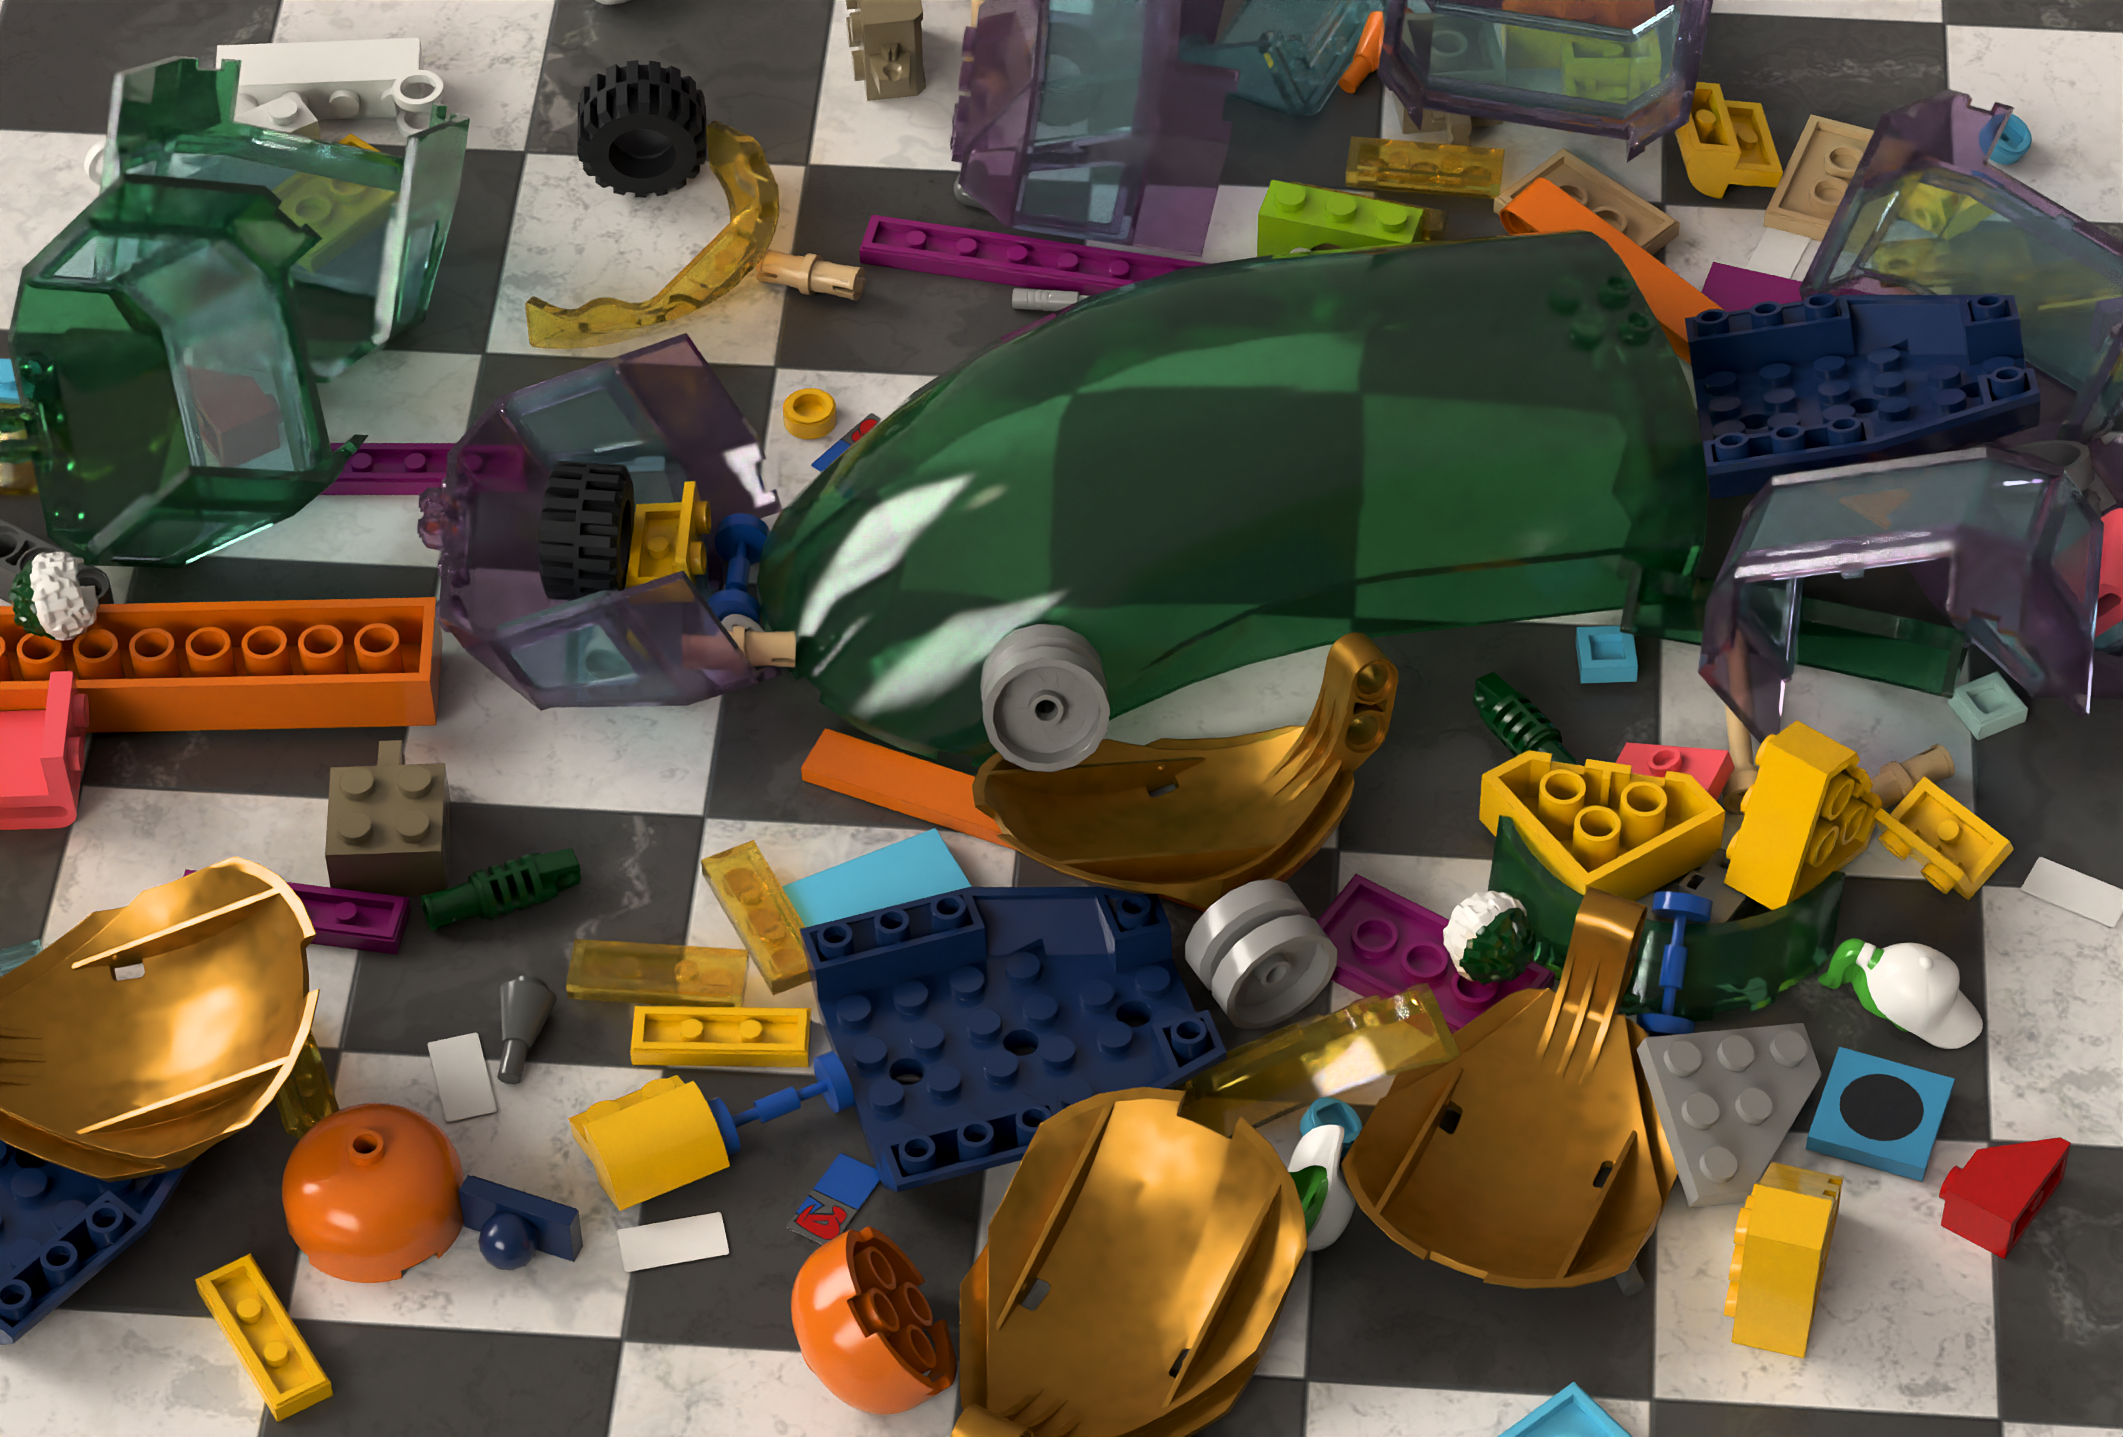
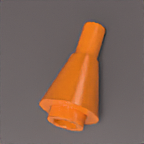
(1365, 56)

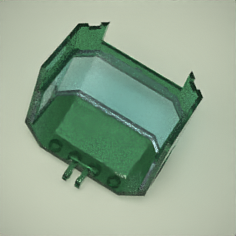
(375, 210)
(168, 374)

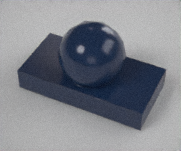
(518, 1224)

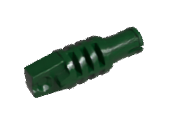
(1517, 720)
(503, 888)

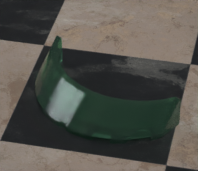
(1829, 633)
(1726, 961)

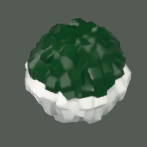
(50, 598)
(1490, 938)

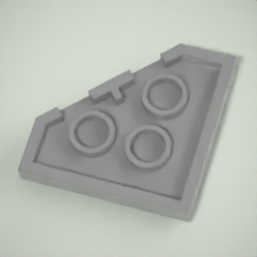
(1728, 1102)

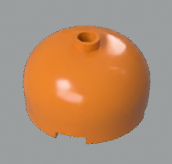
(373, 1192)
(864, 1325)

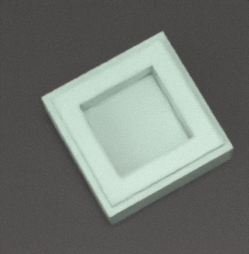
(1988, 705)

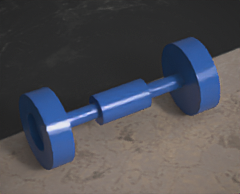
(739, 542)
(1681, 908)
(831, 1082)

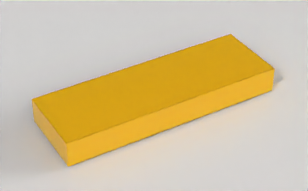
(721, 1036)
(264, 1337)

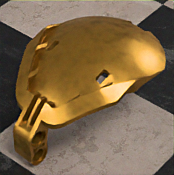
(1239, 803)
(164, 1062)
(1544, 1104)
(1149, 1250)

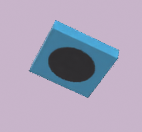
(1880, 1114)

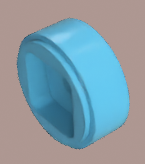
(2013, 142)
(1332, 1112)

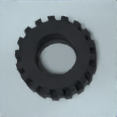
(642, 129)
(585, 529)

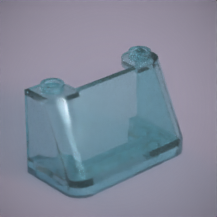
(1285, 50)

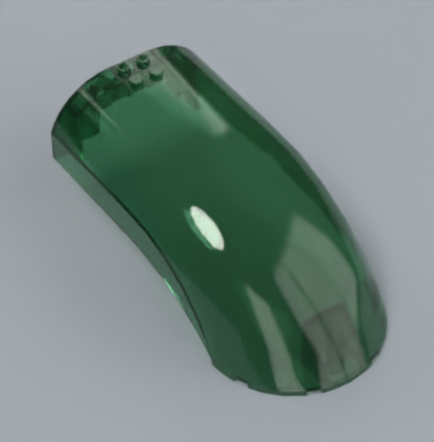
(1248, 477)

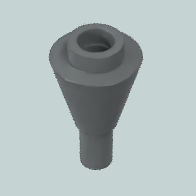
(524, 1010)

